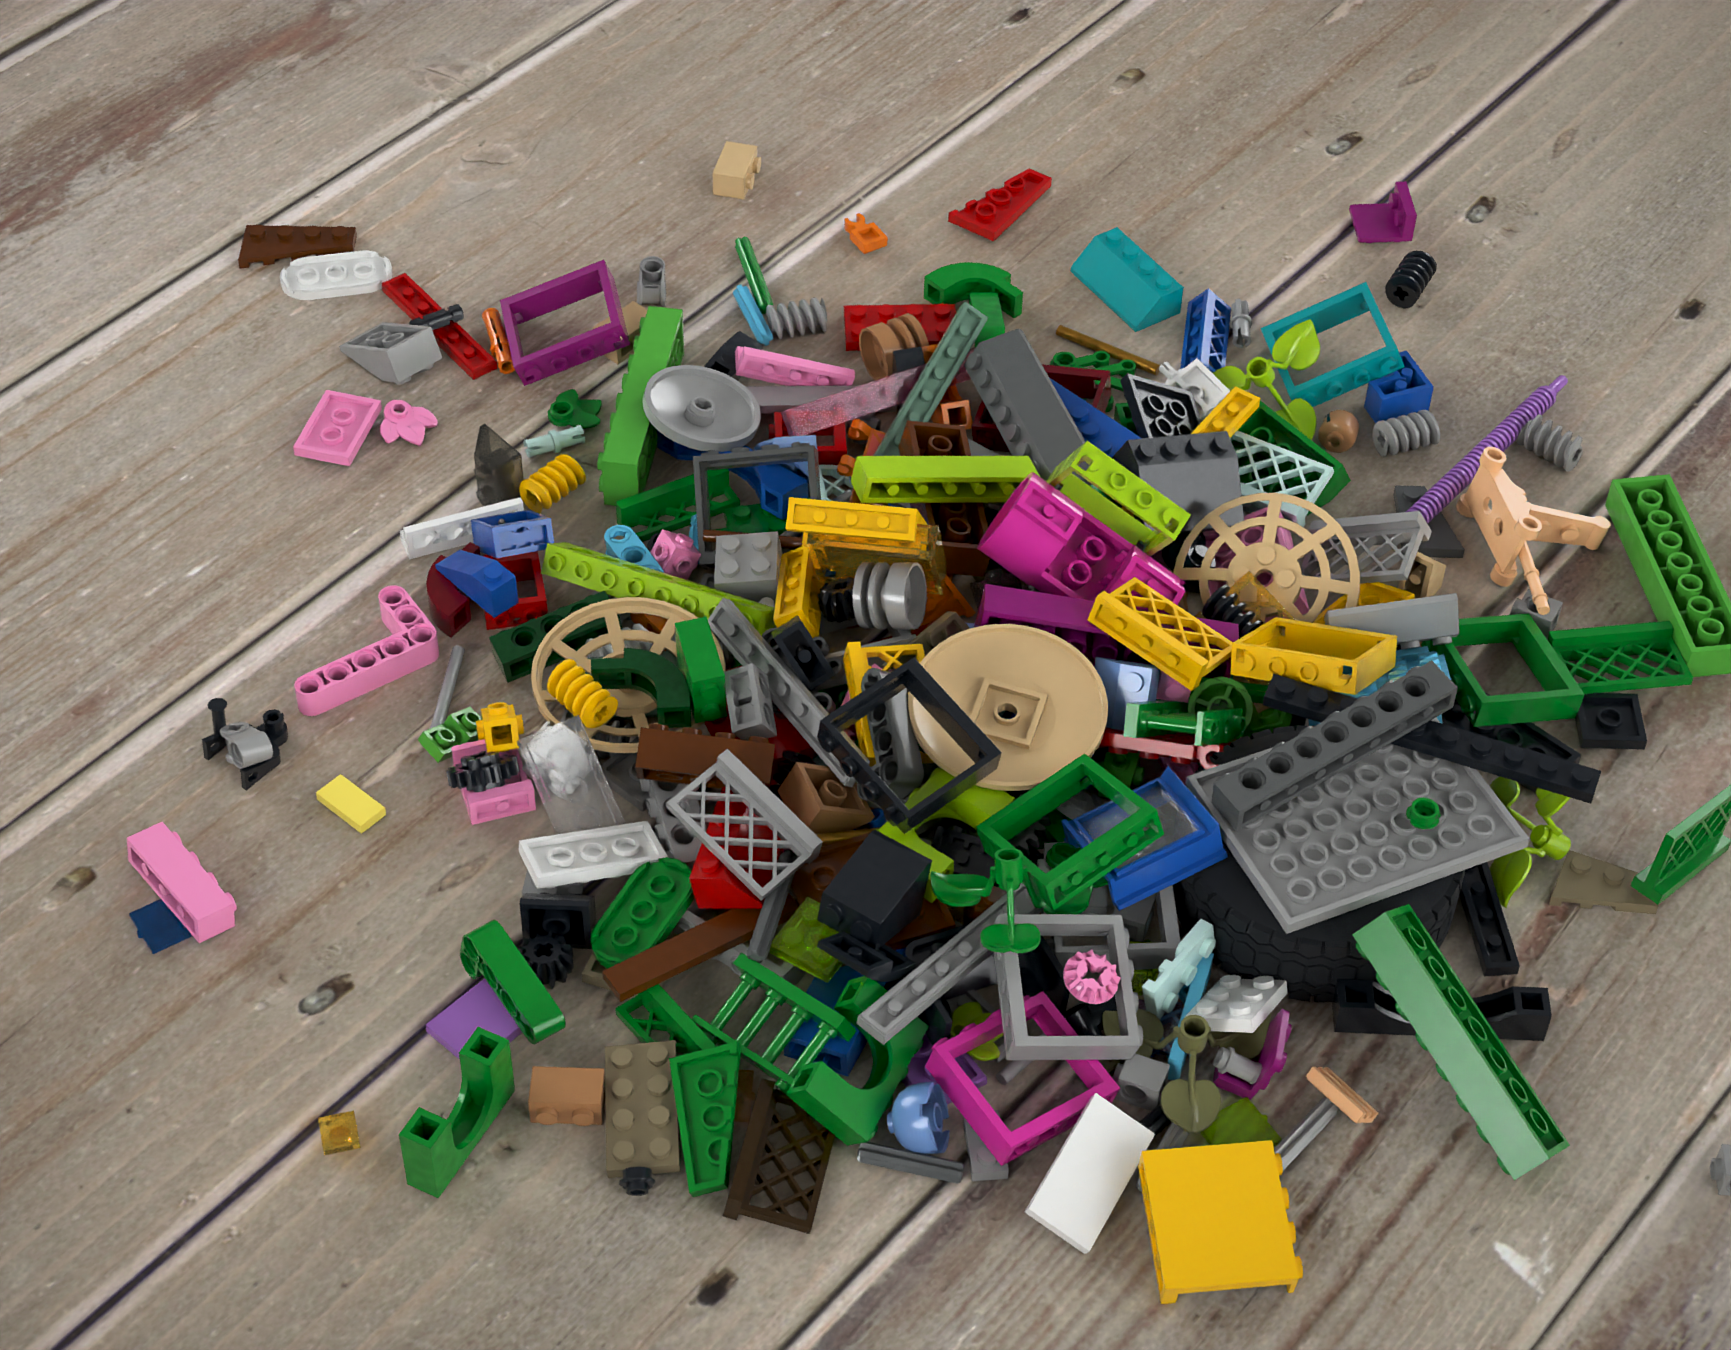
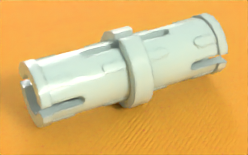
(554, 441)

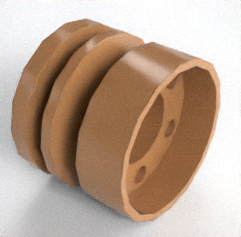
(881, 339)

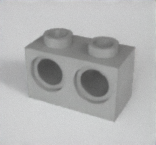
(749, 702)

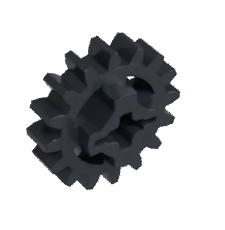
(482, 771)

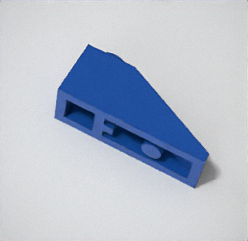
(482, 580)

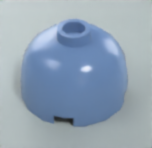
(919, 1118)

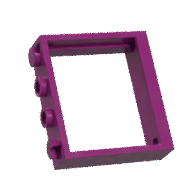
(556, 295)

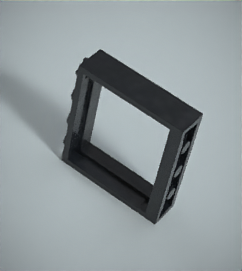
(942, 709)

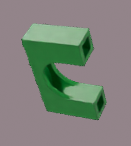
(835, 1103)
(439, 1146)

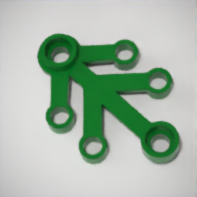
(1100, 361)

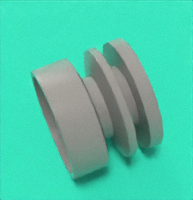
(889, 595)

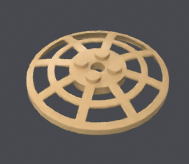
(1272, 558)
(630, 701)

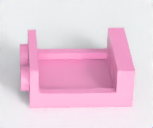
(499, 802)

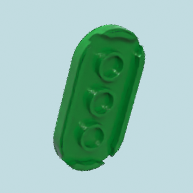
(643, 911)

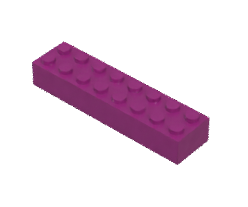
(1068, 620)

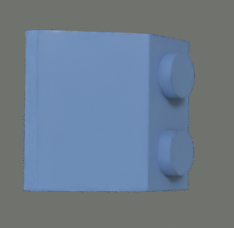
(1125, 684)

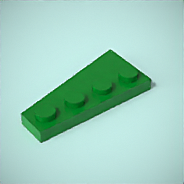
(705, 1106)

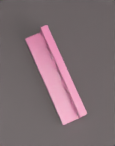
(789, 370)

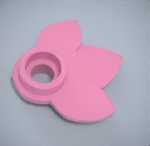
(408, 424)

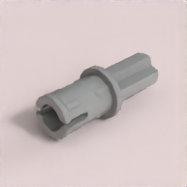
(1241, 323)

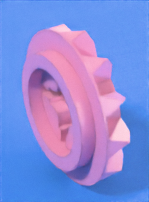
(1088, 989)

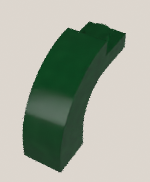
(651, 675)

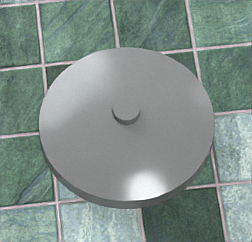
(701, 408)

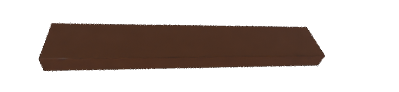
(686, 950)

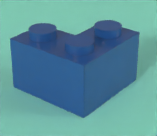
(1399, 392)

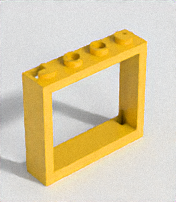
(1314, 654)

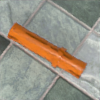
(493, 322)

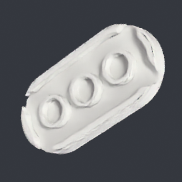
(335, 275)

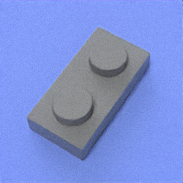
(981, 1161)

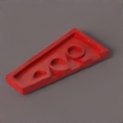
(1001, 206)

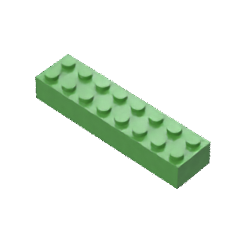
(632, 438)
(1674, 569)

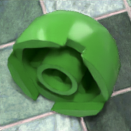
(1221, 694)

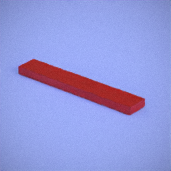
(450, 338)

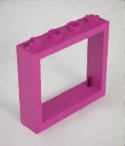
(1000, 1141)

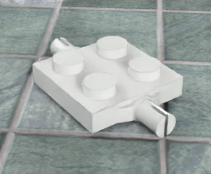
(1197, 378)

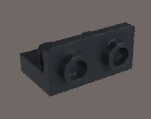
(964, 850)

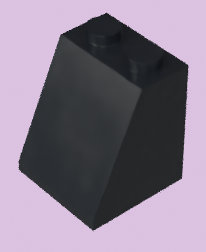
(876, 891)

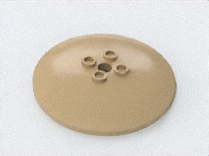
(1020, 670)

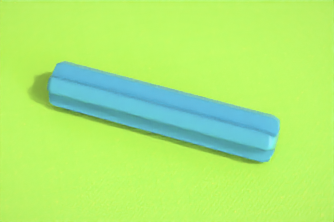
(753, 315)

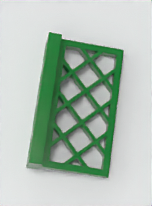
(1618, 644)
(1687, 849)

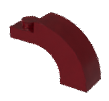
(446, 605)

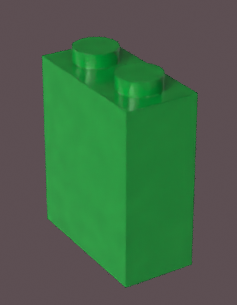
(701, 668)

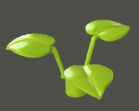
(1296, 348)
(1511, 869)

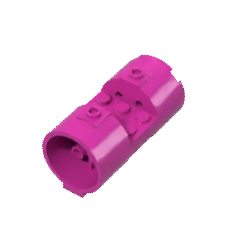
(1067, 550)

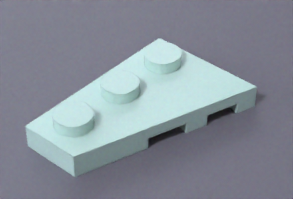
(1162, 994)

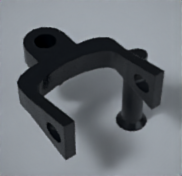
(273, 726)

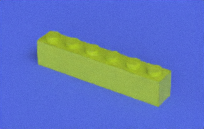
(938, 478)

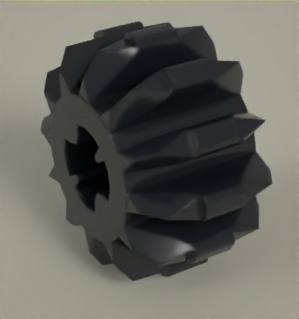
(837, 600)
(548, 957)

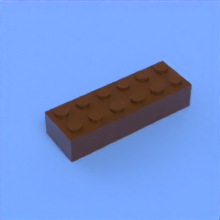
(959, 523)

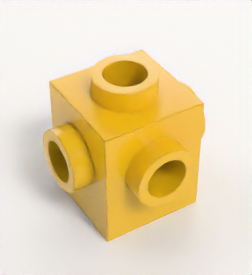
(499, 727)

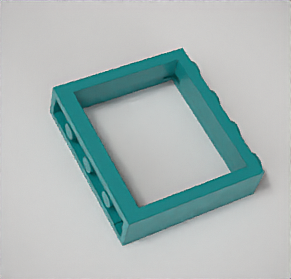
(1353, 374)

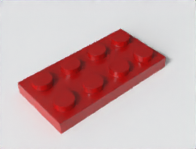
(932, 317)

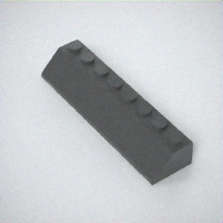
(1024, 402)

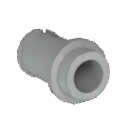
(1237, 1065)

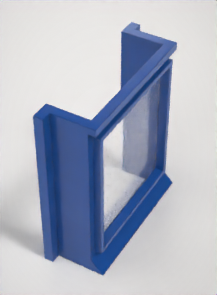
(1188, 843)

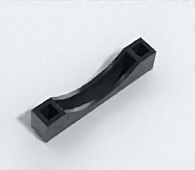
(1371, 1009)

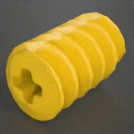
(551, 483)
(581, 694)

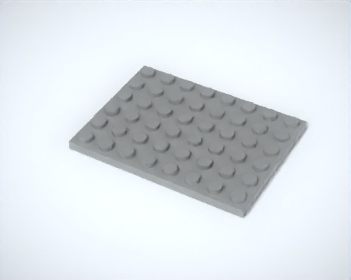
(1352, 837)

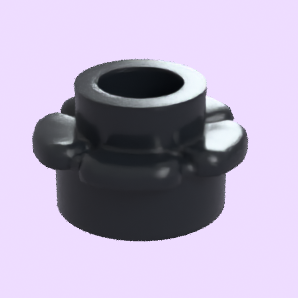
(637, 1180)

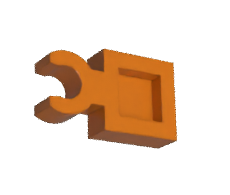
(865, 236)

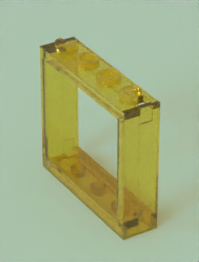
(824, 555)

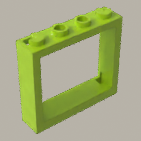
(1125, 489)

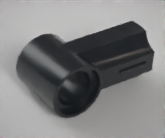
(1087, 1018)

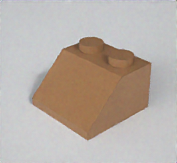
(823, 800)

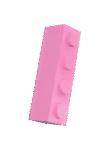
(181, 882)

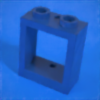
(520, 533)

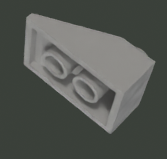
(394, 351)

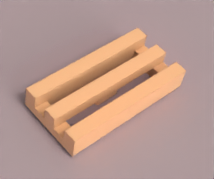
(1341, 1095)

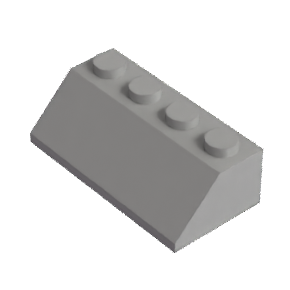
(1410, 620)

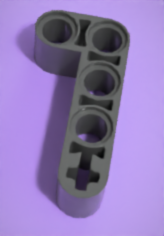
(893, 741)

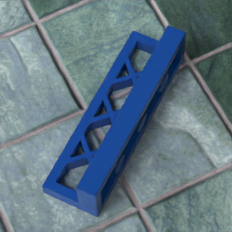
(1200, 331)

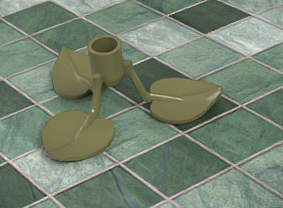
(1190, 1103)

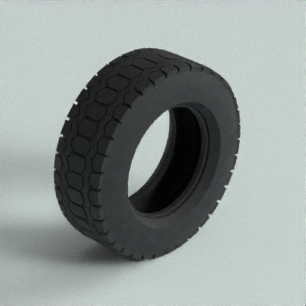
(1310, 958)

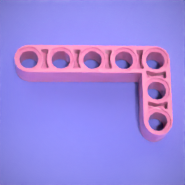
(407, 650)

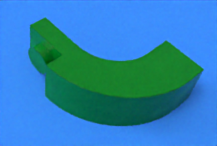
(955, 282)

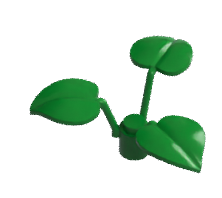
(1009, 873)

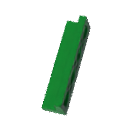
(673, 500)
(669, 1018)

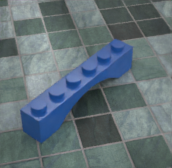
(771, 482)

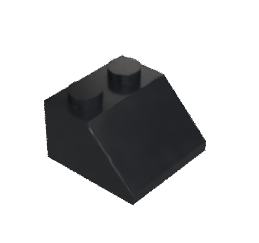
(562, 914)

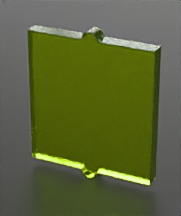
(1240, 1124)

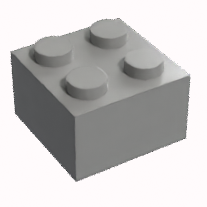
(748, 565)

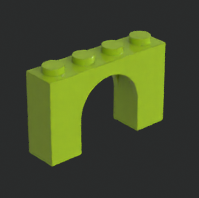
(970, 807)

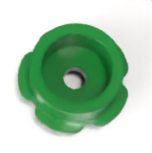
(1423, 813)

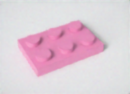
(337, 428)

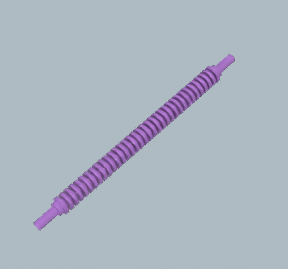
(1501, 437)

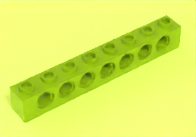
(628, 579)

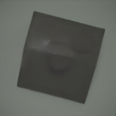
(496, 468)

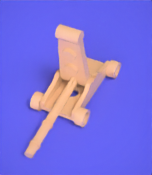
(1517, 521)

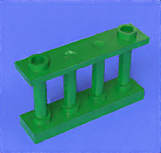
(1166, 717)
(777, 992)

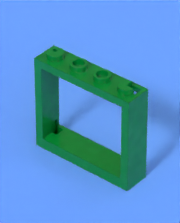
(1561, 693)
(1095, 858)

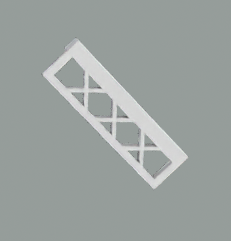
(450, 530)

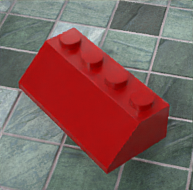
(713, 882)

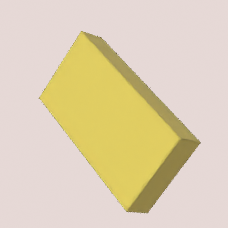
(351, 803)

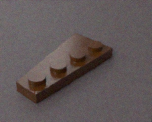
(286, 241)

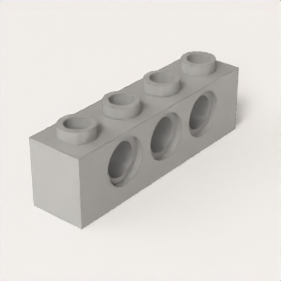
(669, 828)

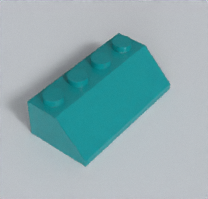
(1128, 280)

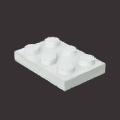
(1240, 1003)

